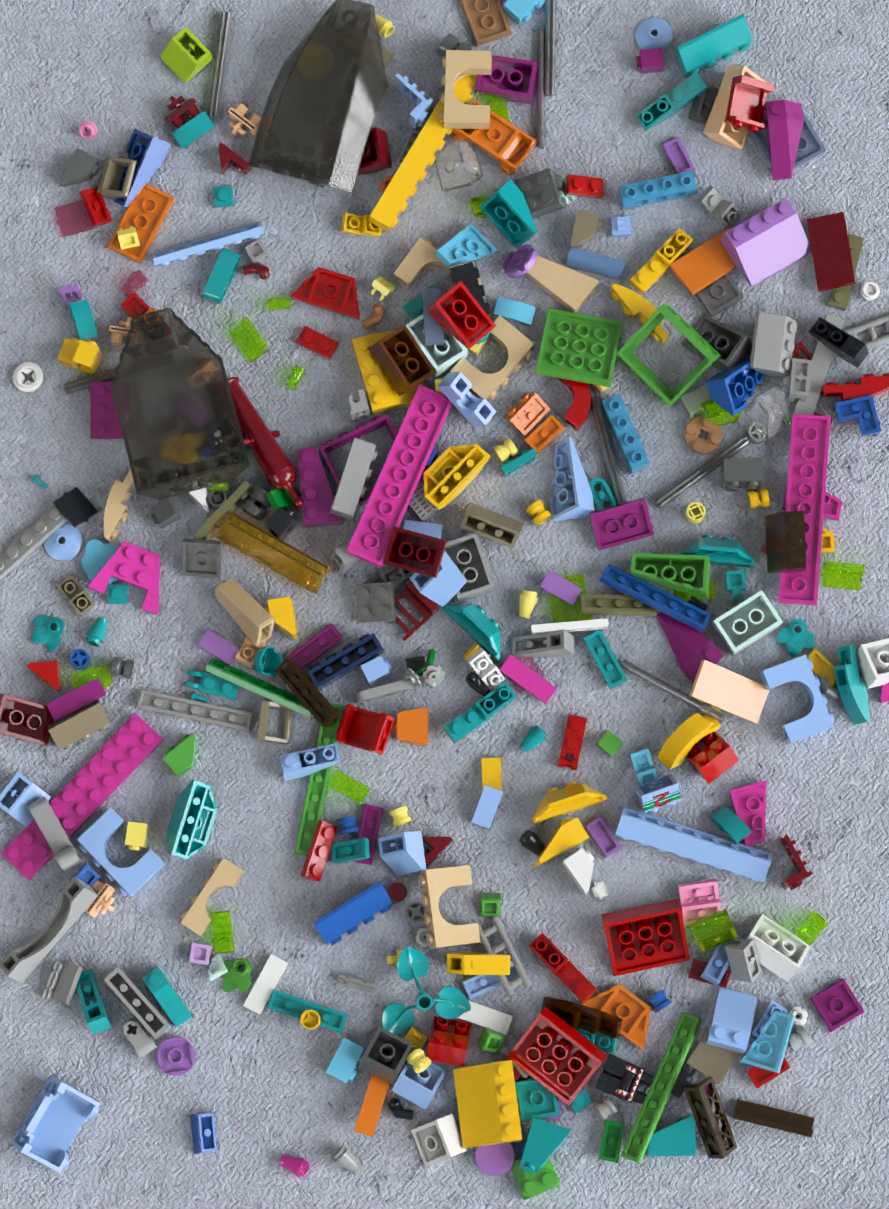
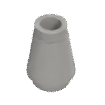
(347, 1160)

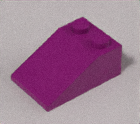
(509, 79)

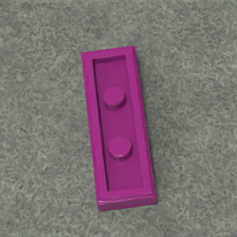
(316, 646)
(76, 699)
(370, 829)

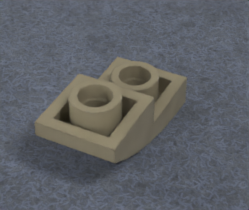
(75, 595)

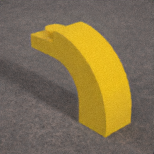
(685, 737)

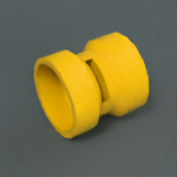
(754, 501)
(538, 512)
(310, 1019)

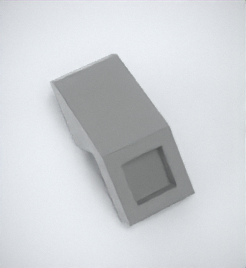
(719, 208)

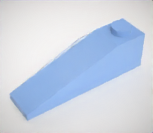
(571, 492)

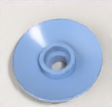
(647, 41)
(64, 551)

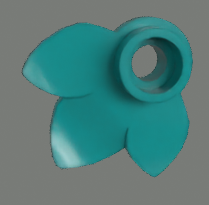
(44, 632)
(796, 640)

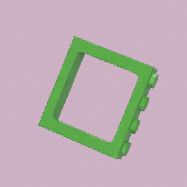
(640, 370)

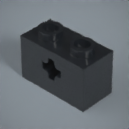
(281, 523)

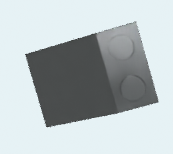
(728, 342)

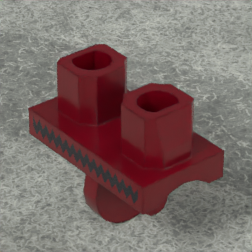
(189, 106)

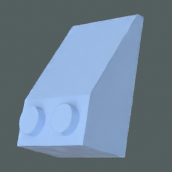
(732, 1020)

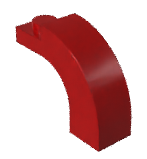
(580, 408)

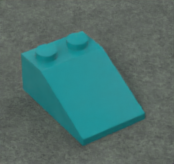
(510, 213)

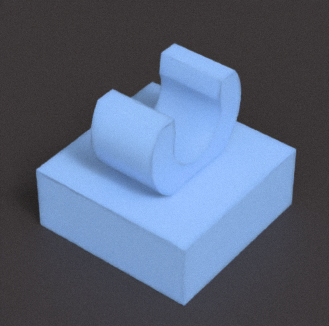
(620, 226)

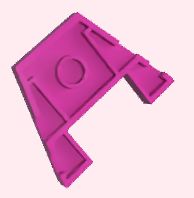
(136, 568)

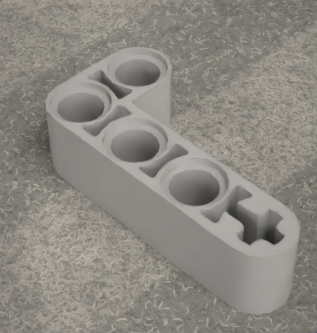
(54, 833)

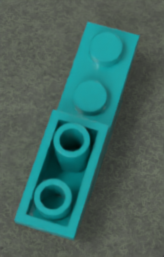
(672, 102)
(850, 689)
(480, 712)

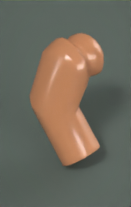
(376, 316)

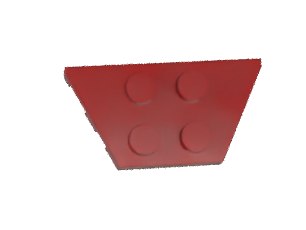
(330, 292)

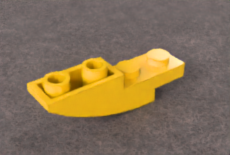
(661, 261)
(636, 305)

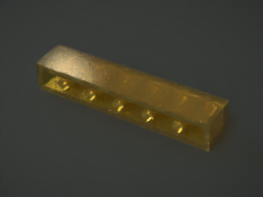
(273, 553)

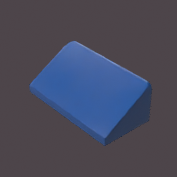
(203, 1133)

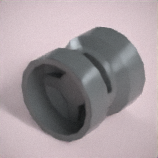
(214, 498)
(122, 667)

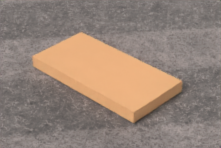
(729, 691)

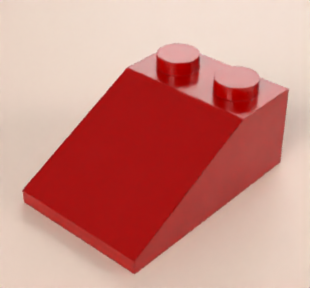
(461, 315)

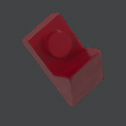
(229, 157)
(438, 845)

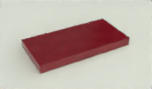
(831, 251)

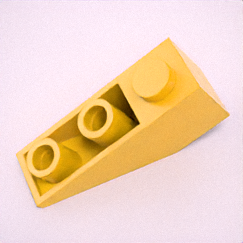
(478, 963)

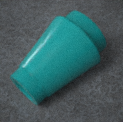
(97, 632)
(533, 738)

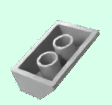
(773, 344)

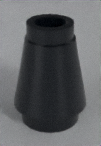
(531, 842)

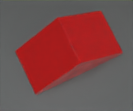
(49, 672)

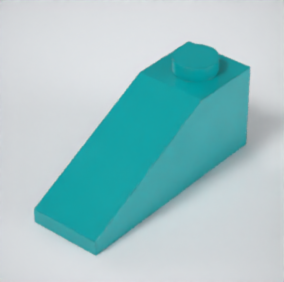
(167, 996)
(92, 1003)

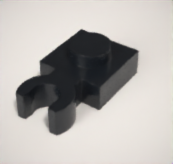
(681, 1081)

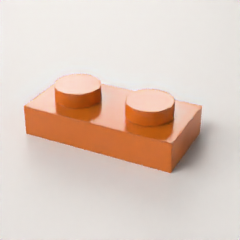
(544, 434)

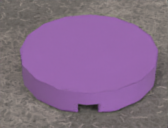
(520, 262)
(175, 1056)
(495, 1159)

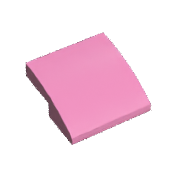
(698, 900)

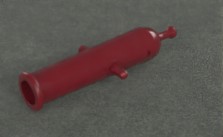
(263, 444)

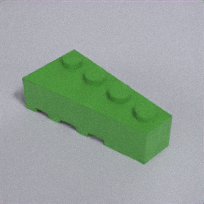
(674, 571)

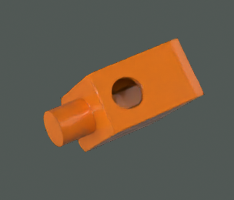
(412, 726)

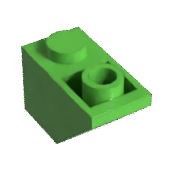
(181, 757)

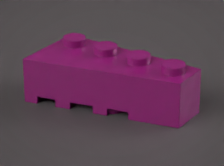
(315, 491)

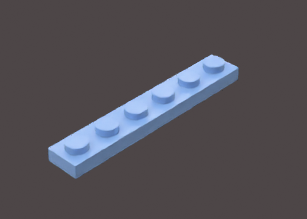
(211, 242)

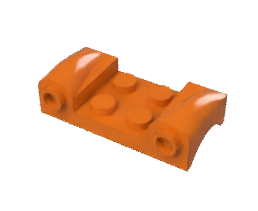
(501, 141)

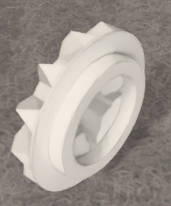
(28, 368)

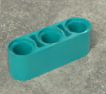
(221, 276)

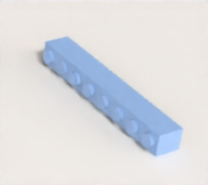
(694, 844)

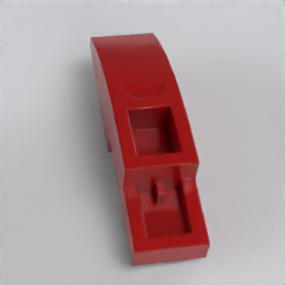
(868, 385)
(562, 968)

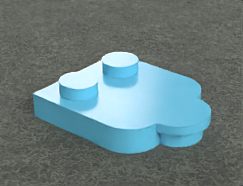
(96, 557)

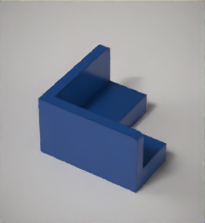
(862, 410)

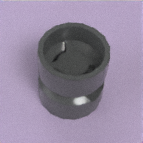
(451, 42)
(259, 496)

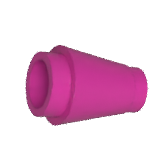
(295, 1165)

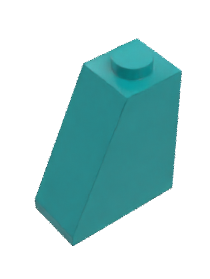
(674, 1139)
(541, 1144)

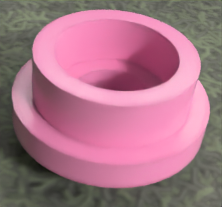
(84, 132)

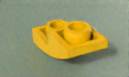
(359, 225)

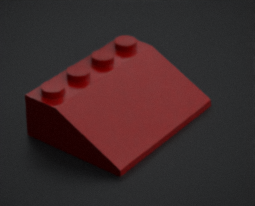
(645, 937)
(557, 1056)

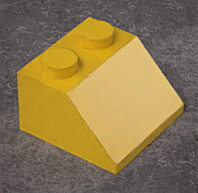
(282, 611)

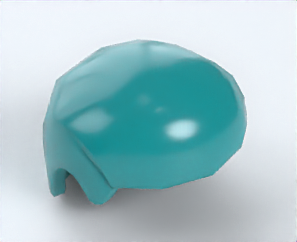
(267, 660)

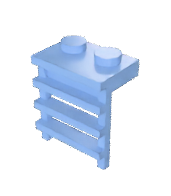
(424, 107)

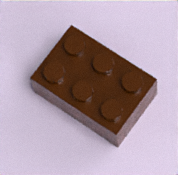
(402, 360)

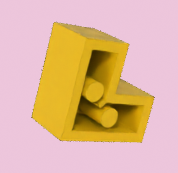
(80, 355)

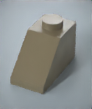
(584, 228)

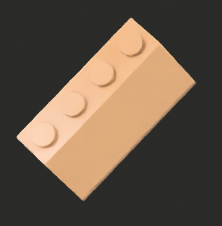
(716, 126)

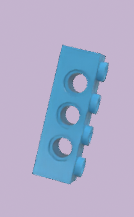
(657, 190)
(625, 434)

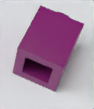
(650, 60)

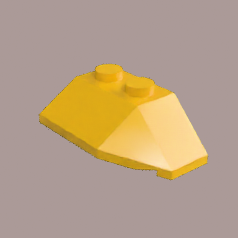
(453, 473)
(566, 800)

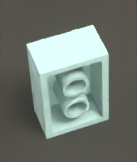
(440, 356)
(747, 622)

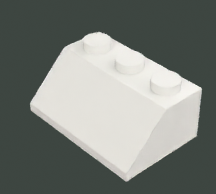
(778, 948)

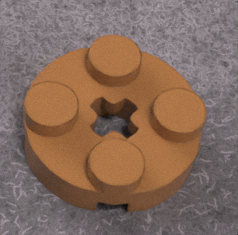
(698, 444)

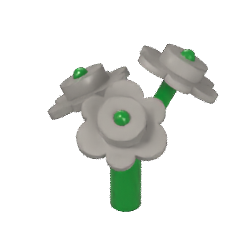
(432, 674)

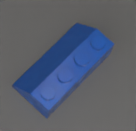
(353, 913)

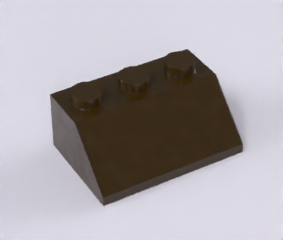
(785, 542)

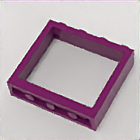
(346, 438)

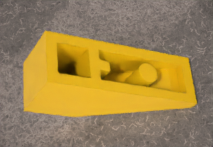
(564, 838)

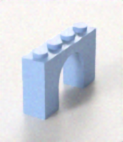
(817, 717)
(95, 842)

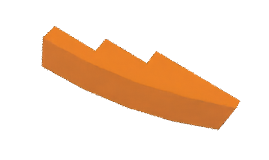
(371, 1106)

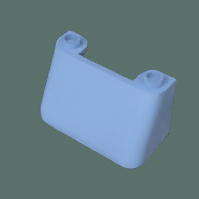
(54, 1123)

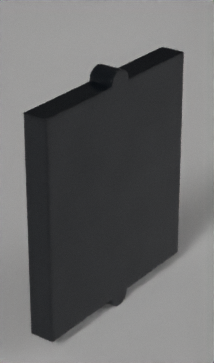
(75, 507)

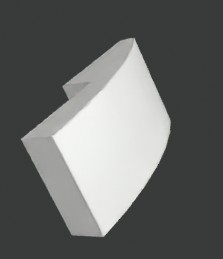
(485, 669)

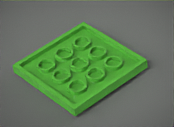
(579, 347)

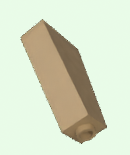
(562, 283)
(245, 611)

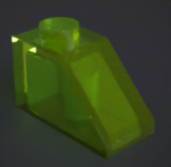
(717, 414)

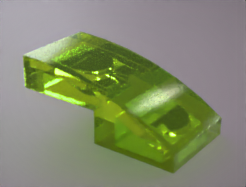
(498, 106)

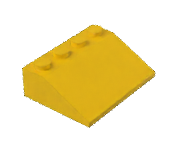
(378, 388)
(487, 1104)

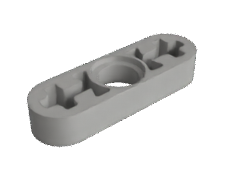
(382, 691)

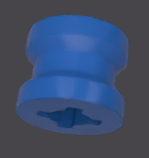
(78, 656)
(348, 825)
(659, 1001)

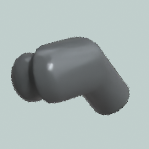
(829, 691)

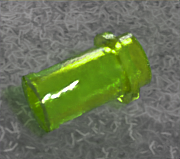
(279, 303)
(295, 378)

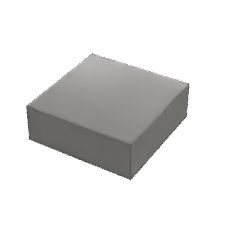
(256, 251)

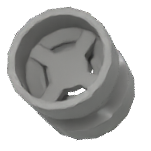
(797, 1038)

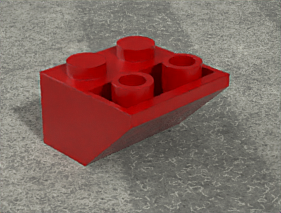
(711, 757)
(448, 1041)

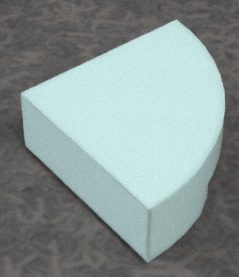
(216, 967)

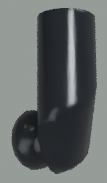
(475, 683)
(398, 1111)

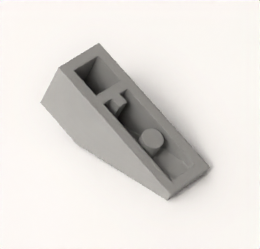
(543, 645)

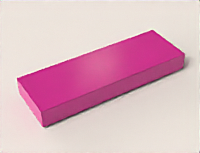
(528, 679)

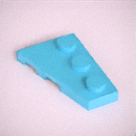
(465, 247)
(771, 1044)

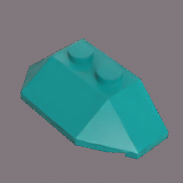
(721, 551)
(477, 625)
(191, 820)

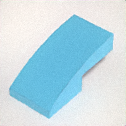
(514, 310)
(643, 765)

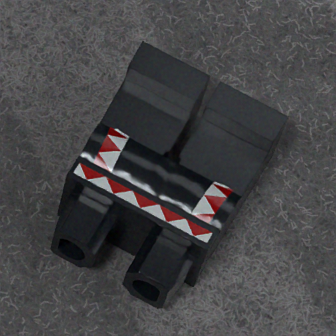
(627, 1084)

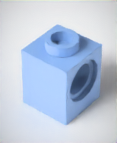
(376, 669)

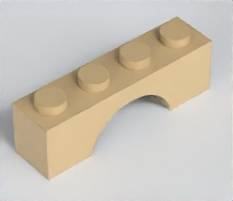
(197, 917)

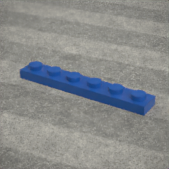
(655, 597)

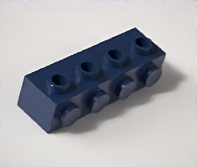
(345, 662)

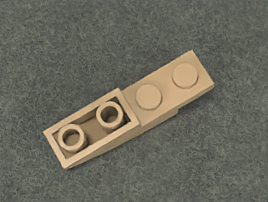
(115, 511)

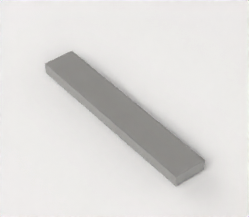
(820, 364)
(195, 710)

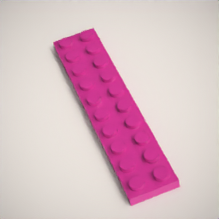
(399, 475)
(807, 493)
(85, 792)

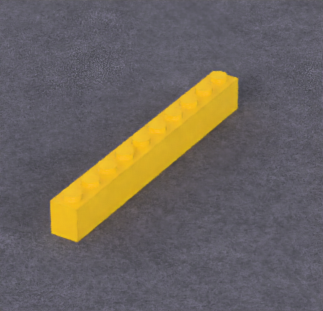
(416, 161)

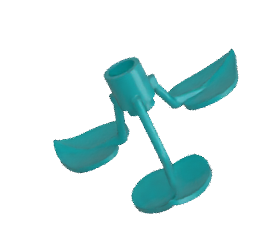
(449, 1005)

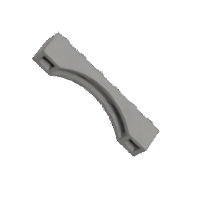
(24, 959)

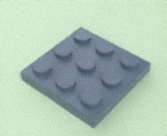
(808, 149)

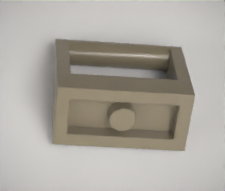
(112, 176)
(264, 720)

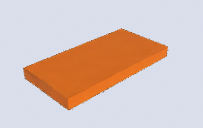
(146, 215)
(703, 264)

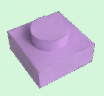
(200, 954)

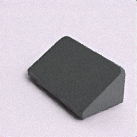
(703, 105)

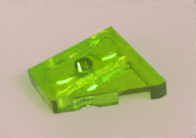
(101, 672)

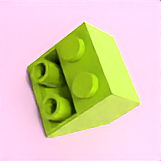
(186, 55)

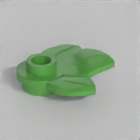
(235, 978)

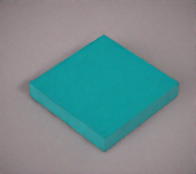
(535, 1100)

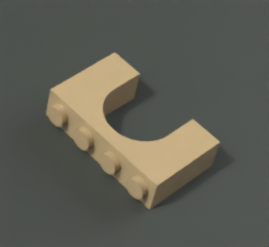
(457, 65)
(418, 260)
(517, 348)
(440, 932)

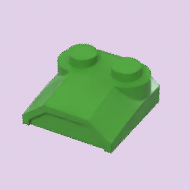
(535, 1183)

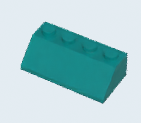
(714, 46)

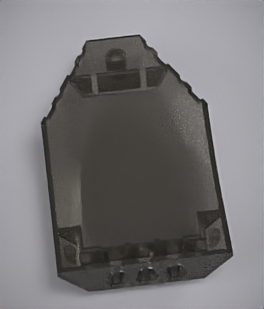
(325, 100)
(175, 409)

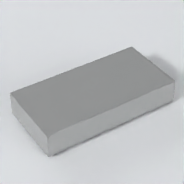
(67, 983)

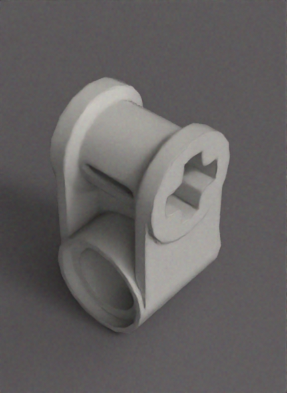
(141, 1040)

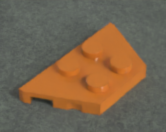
(627, 1006)

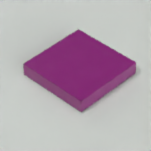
(837, 1005)

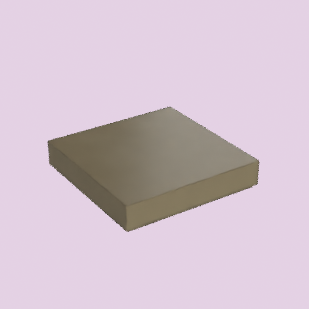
(711, 1060)

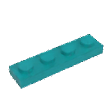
(296, 1006)

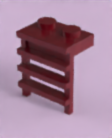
(421, 603)
(795, 880)

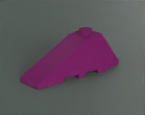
(784, 131)
(688, 645)

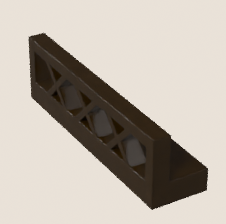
(307, 692)
(773, 1118)
(708, 1121)

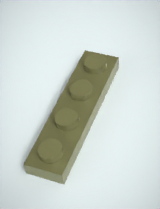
(840, 296)
(226, 508)
(613, 605)

